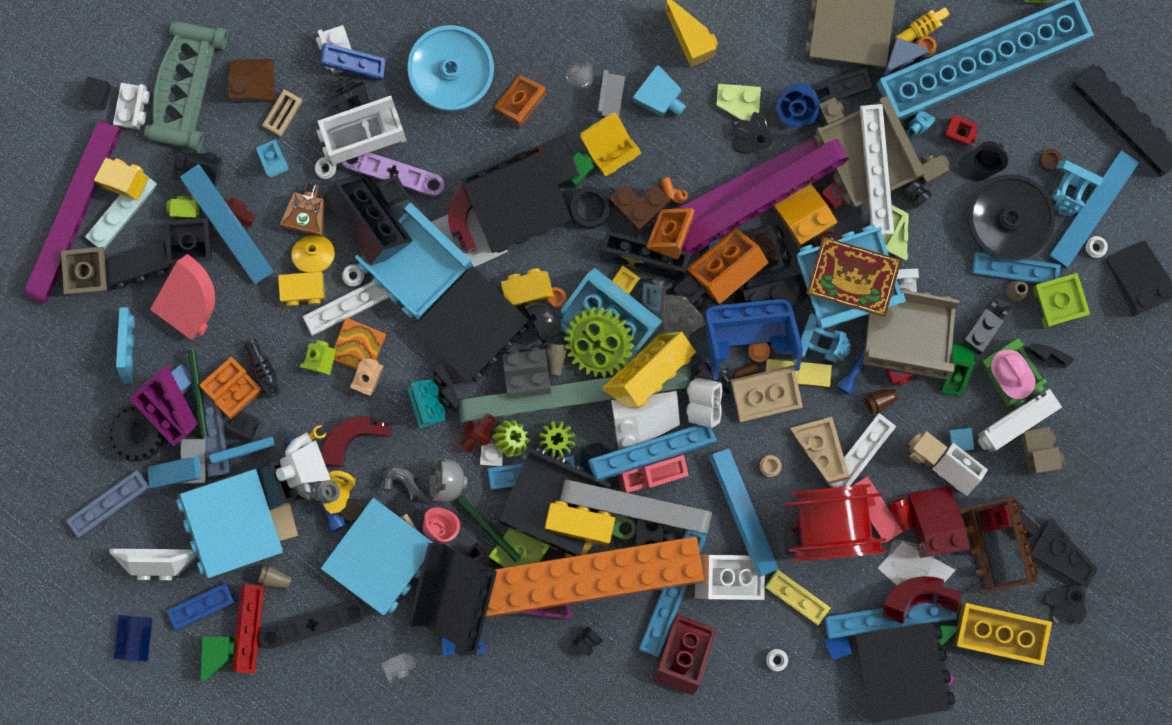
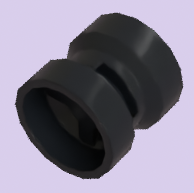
(913, 190)
(587, 641)

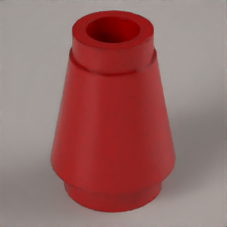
(902, 513)

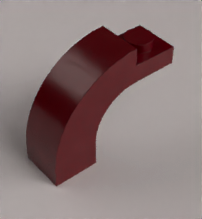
(457, 219)
(341, 436)
(919, 591)

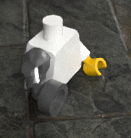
(305, 469)

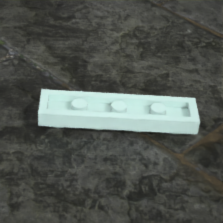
(117, 216)

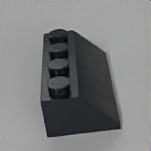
(367, 219)

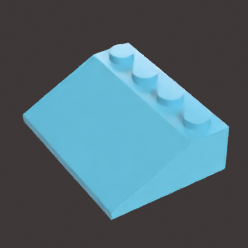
(599, 292)

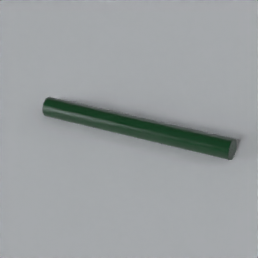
(197, 392)
(483, 523)

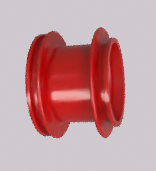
(834, 523)

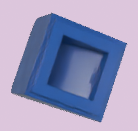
(837, 647)

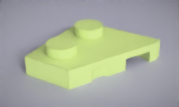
(738, 100)
(897, 243)

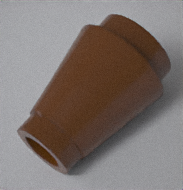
(881, 400)

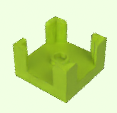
(1061, 300)
(527, 547)

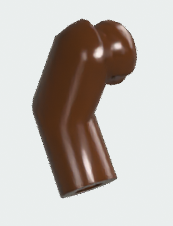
(746, 371)

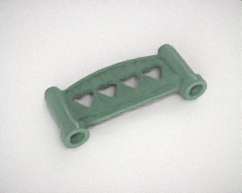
(203, 42)

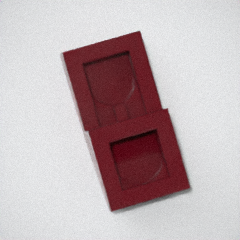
(995, 518)

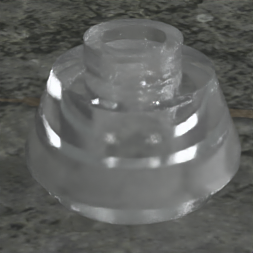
(580, 74)

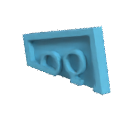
(125, 344)

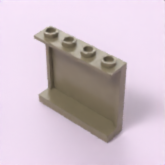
(851, 31)
(901, 157)
(913, 336)

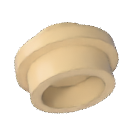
(770, 466)

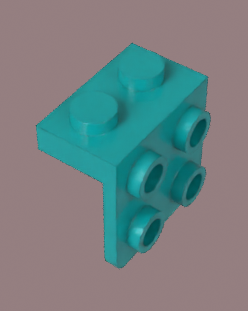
(426, 403)

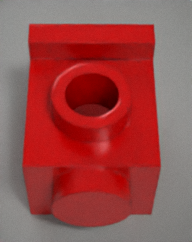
(957, 123)

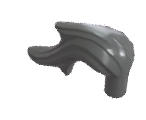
(407, 479)

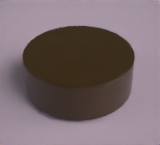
(352, 510)

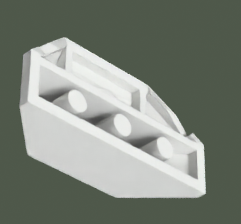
(154, 562)

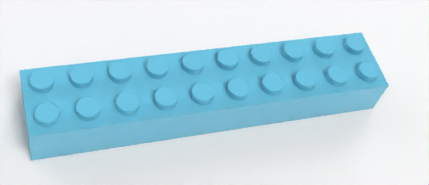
(986, 58)

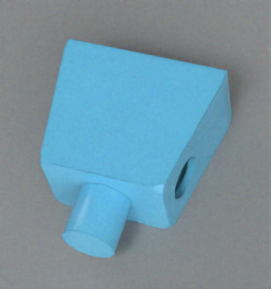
(659, 94)

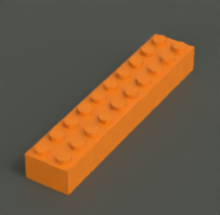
(595, 577)

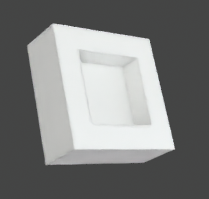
(490, 456)

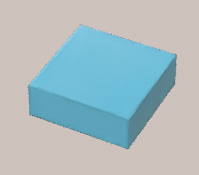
(962, 438)

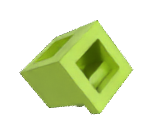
(183, 208)
(319, 357)

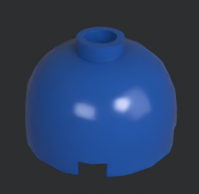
(797, 105)

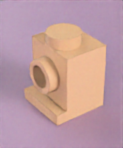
(367, 383)

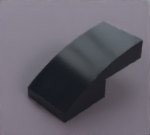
(1042, 352)

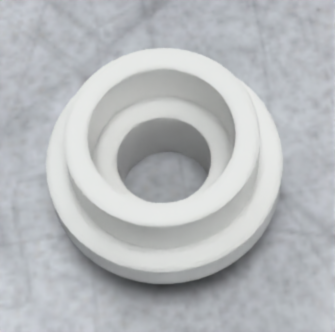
(320, 171)
(1102, 244)
(349, 269)
(777, 667)

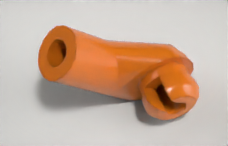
(674, 194)

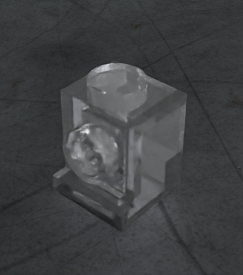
(398, 666)

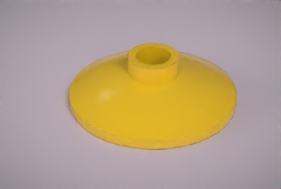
(313, 261)

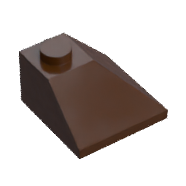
(251, 81)

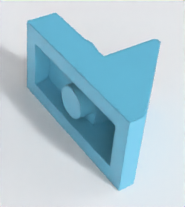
(272, 158)

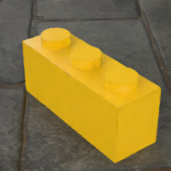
(579, 523)

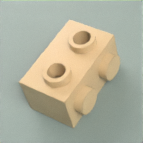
(925, 449)

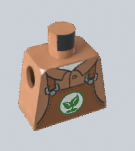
(305, 212)

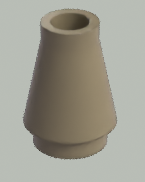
(1012, 292)
(555, 357)
(273, 578)

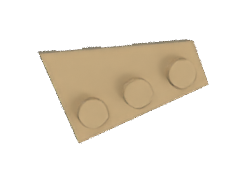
(823, 448)

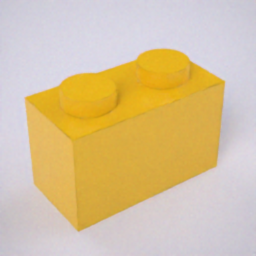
(121, 178)
(302, 288)
(527, 288)

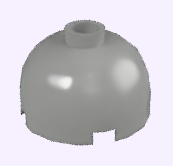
(447, 481)

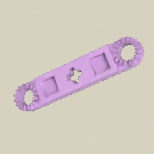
(410, 176)

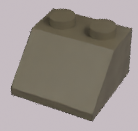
(83, 271)

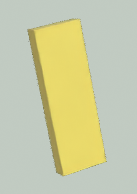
(809, 373)
(797, 597)

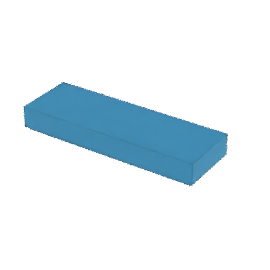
(241, 450)
(174, 472)

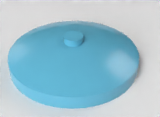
(450, 68)

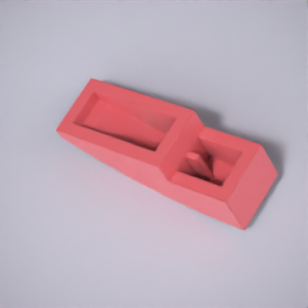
(653, 474)

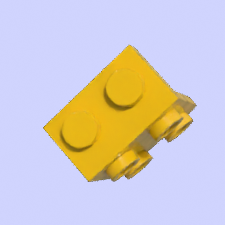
(609, 144)

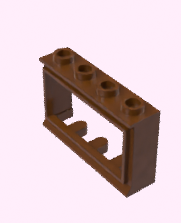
(980, 550)

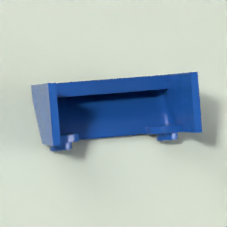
(752, 324)

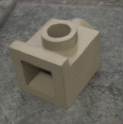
(831, 111)
(934, 168)

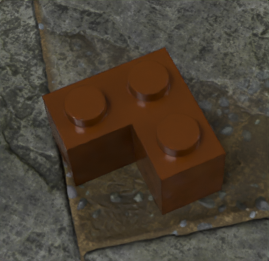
(636, 210)

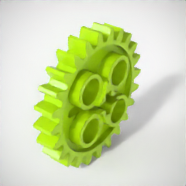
(609, 327)

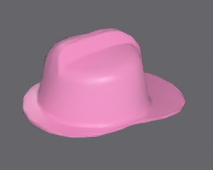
(1013, 374)

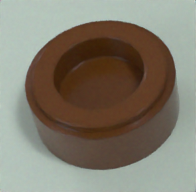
(1049, 159)

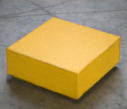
(626, 279)

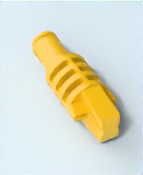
(924, 25)

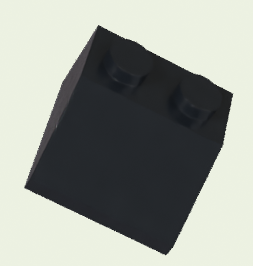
(190, 238)
(276, 492)

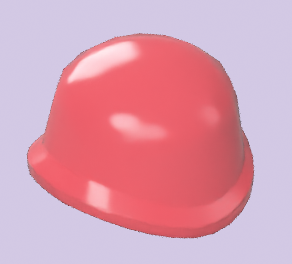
(440, 525)

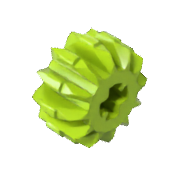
(561, 445)
(512, 446)

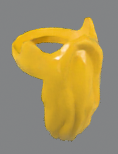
(344, 487)

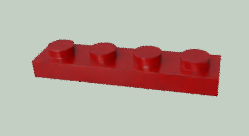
(248, 628)

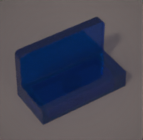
(132, 638)

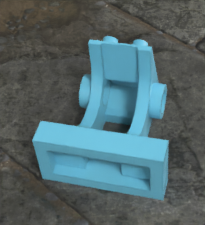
(1078, 178)
(839, 346)

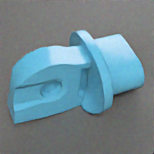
(919, 124)

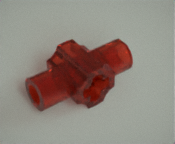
(239, 210)
(478, 433)

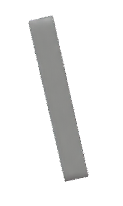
(636, 506)

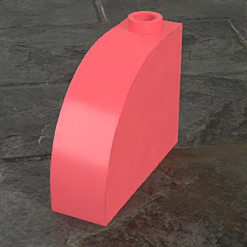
(186, 298)

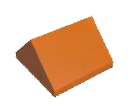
(521, 100)
(671, 231)

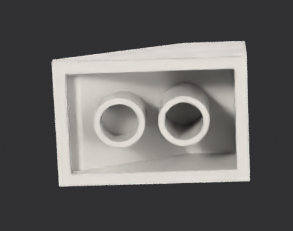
(645, 423)
(729, 578)

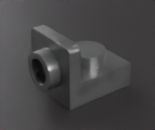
(654, 292)

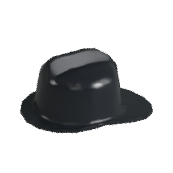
(984, 161)

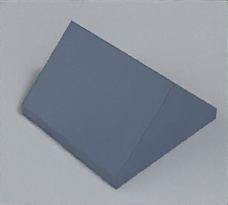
(904, 55)

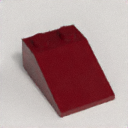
(937, 523)
(685, 655)

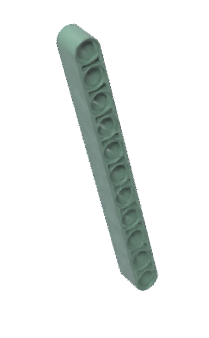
(560, 397)

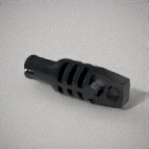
(262, 369)

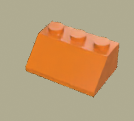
(728, 265)

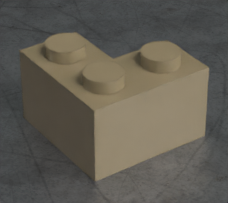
(1040, 451)

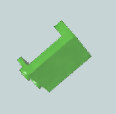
(1016, 345)

